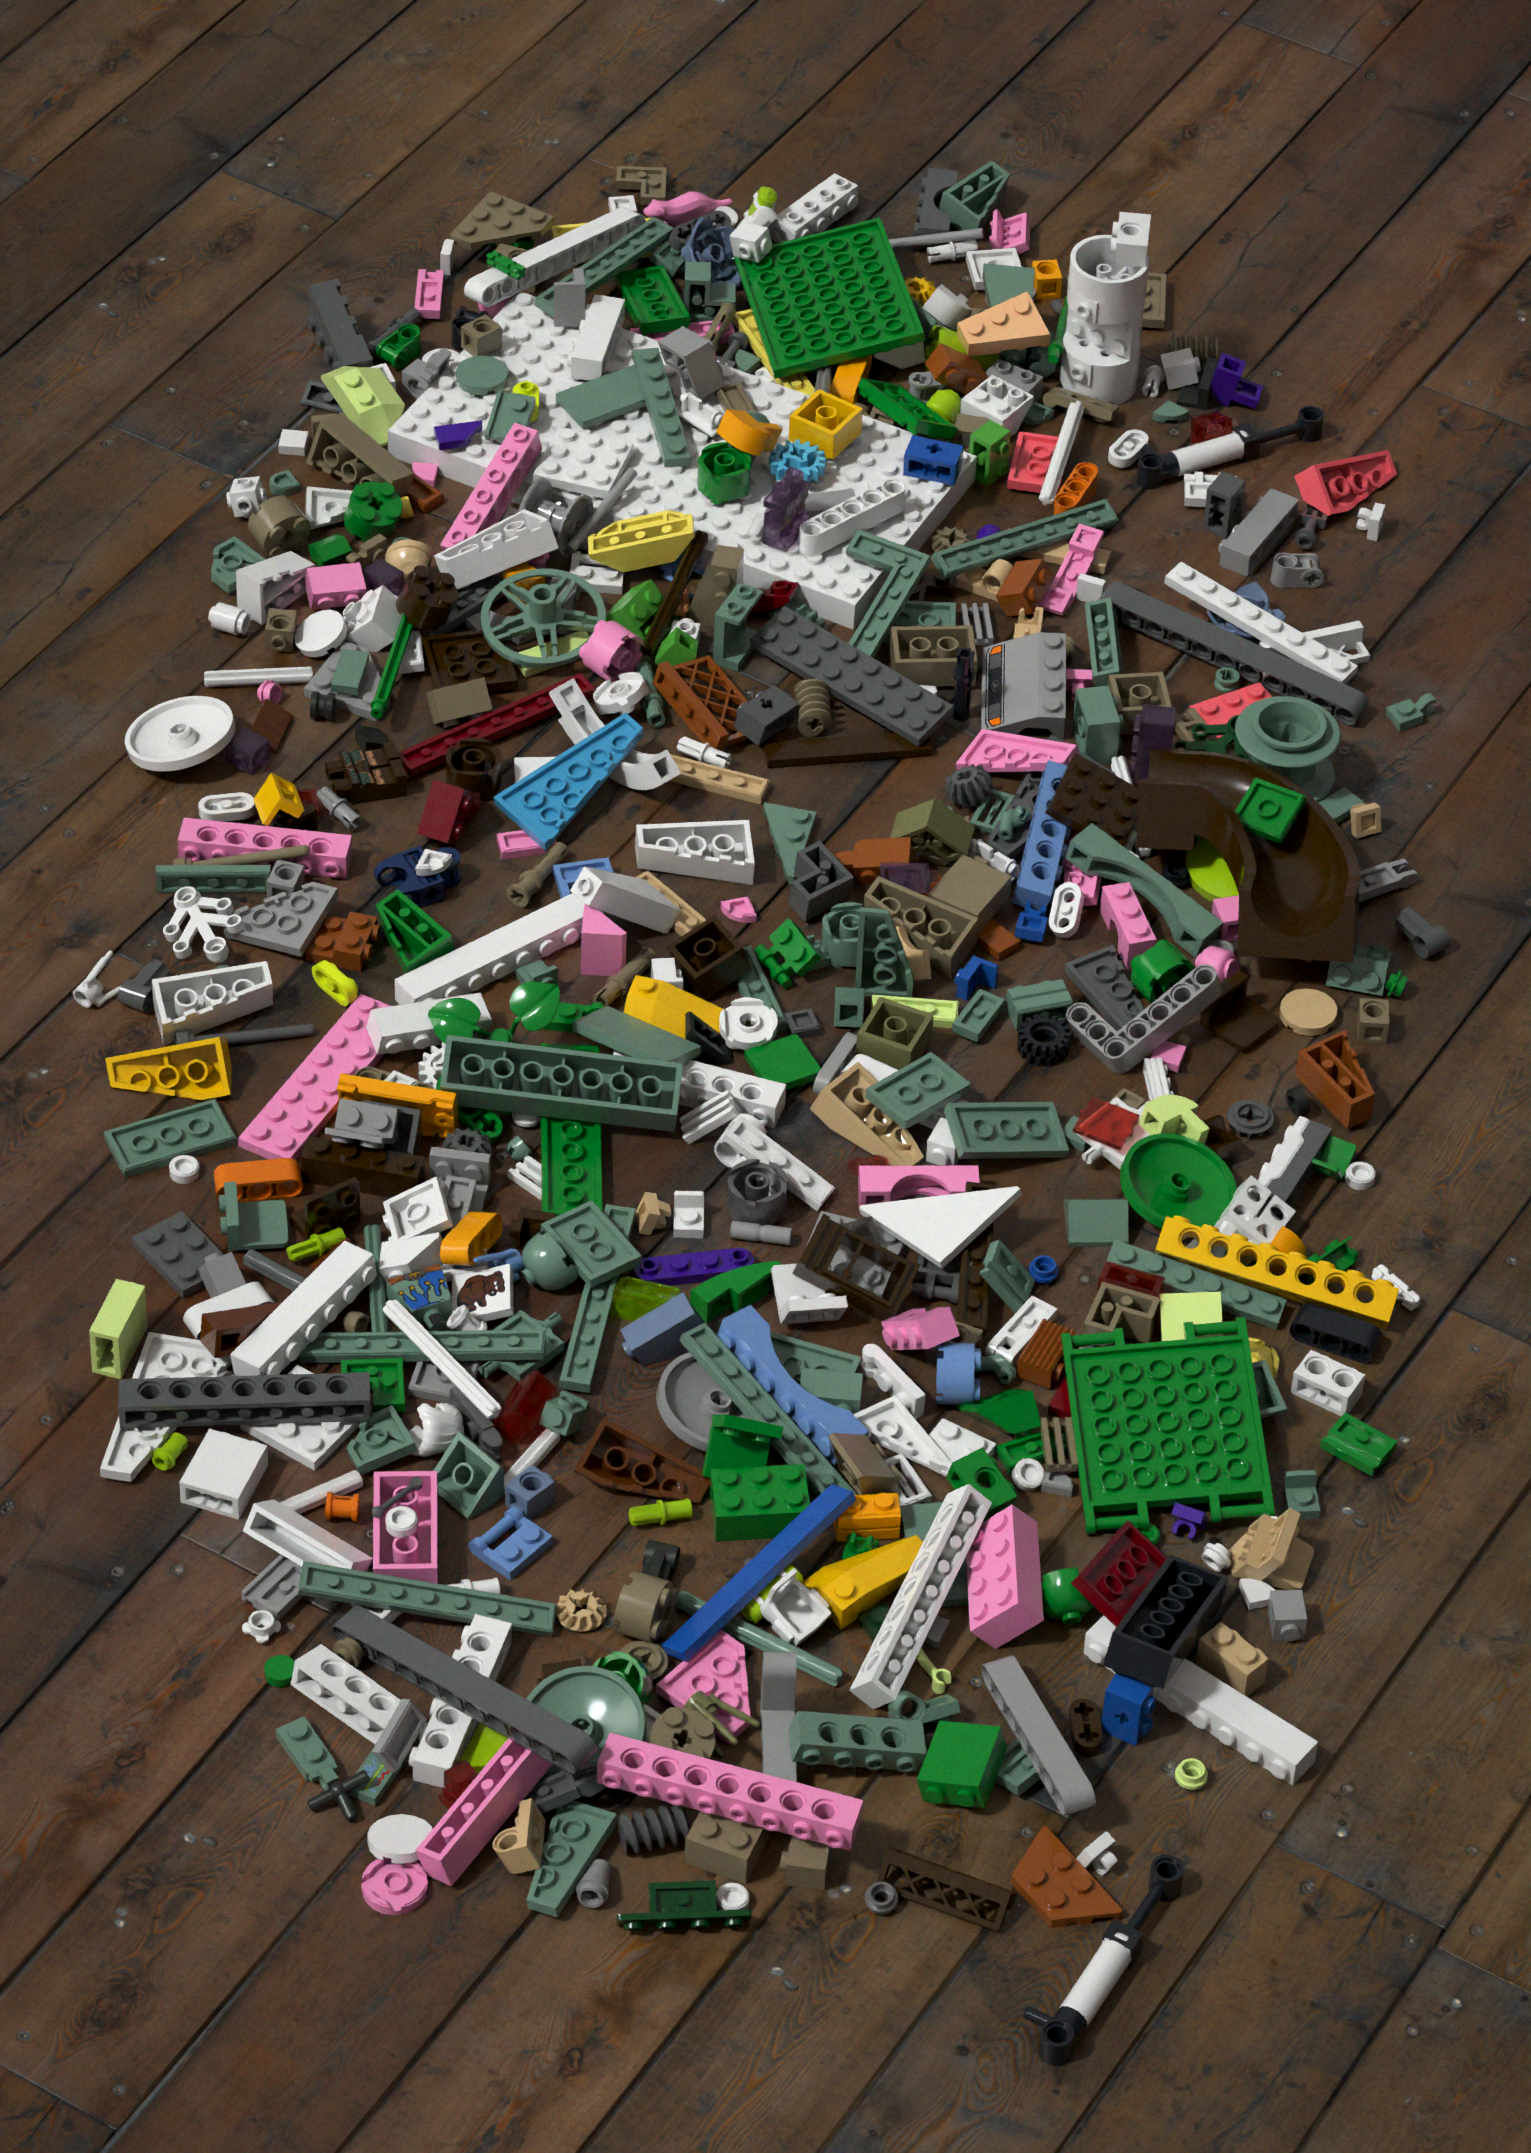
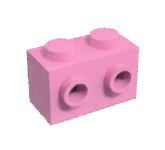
(334, 585)

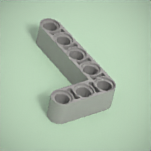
(1146, 1023)
(777, 1713)

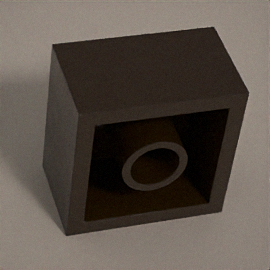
(709, 957)

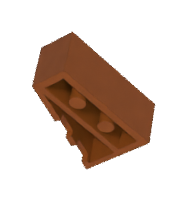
(1336, 1079)

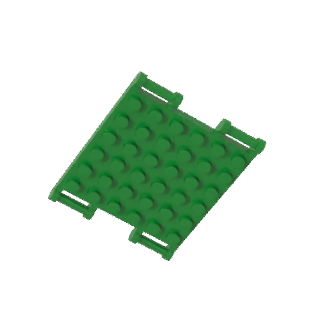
(1166, 1424)

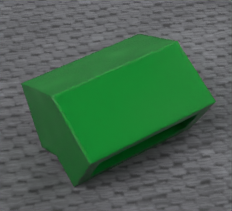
(329, 550)

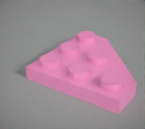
(716, 1670)

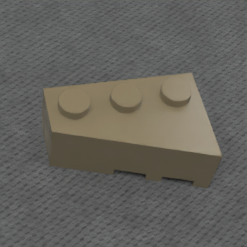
(716, 584)

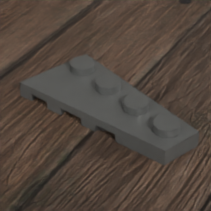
(1105, 985)

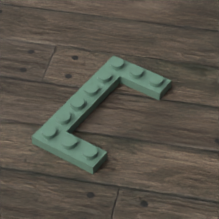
(906, 571)

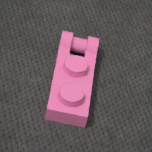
(429, 293)

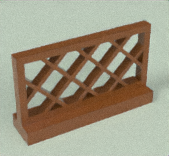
(694, 709)

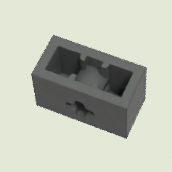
(1224, 504)
(765, 715)

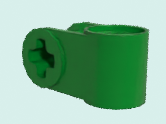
(400, 346)

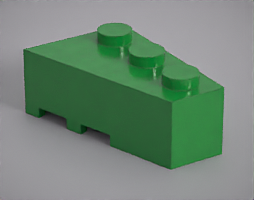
(411, 932)

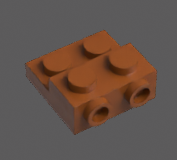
(345, 941)

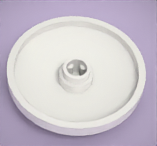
(180, 733)

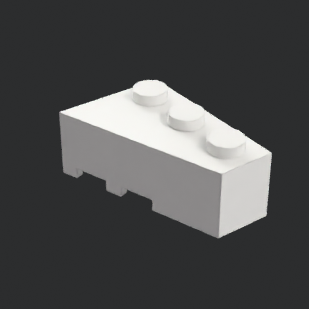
(271, 584)

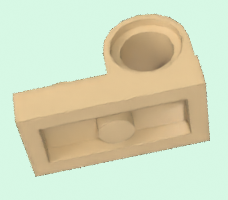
(985, 582)
(522, 1845)

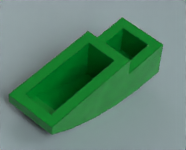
(733, 1290)

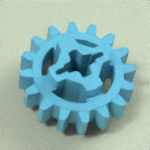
(798, 456)

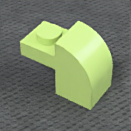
(1173, 1116)

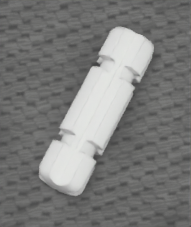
(1410, 1298)

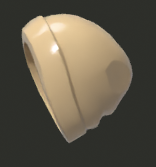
(409, 554)

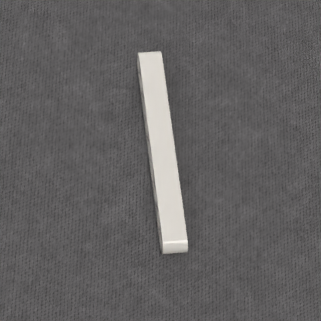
(554, 256)

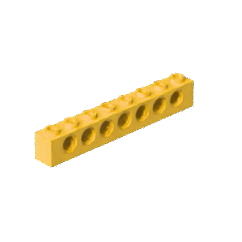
(1287, 1285)

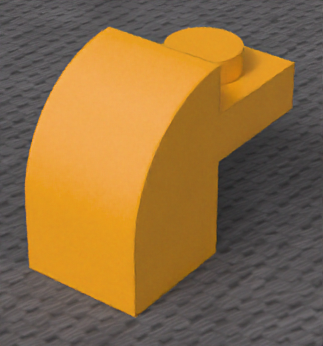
(747, 434)

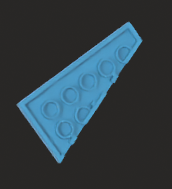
(559, 789)

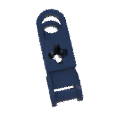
(418, 886)

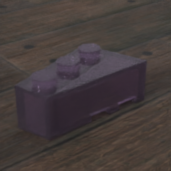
(1155, 732)

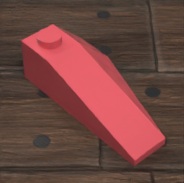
(1343, 483)

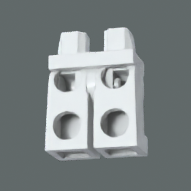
(1242, 1219)

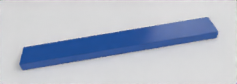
(758, 1572)

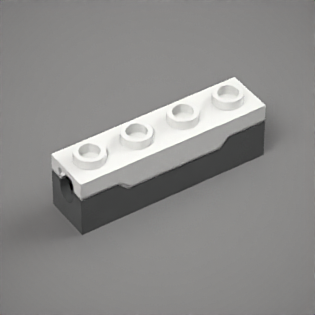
(1291, 1161)

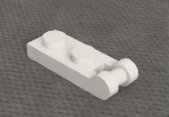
(1020, 1329)
(892, 1379)

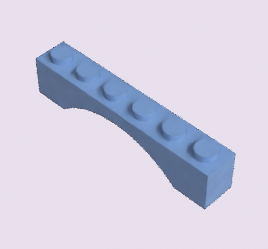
(750, 1341)

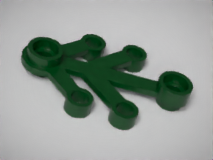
(1217, 746)

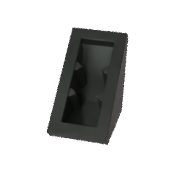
(712, 1043)

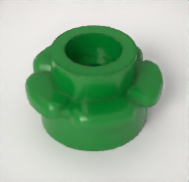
(1396, 984)

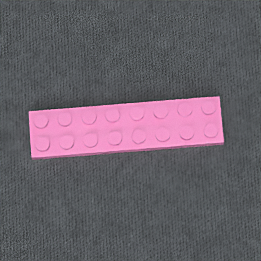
(310, 1093)

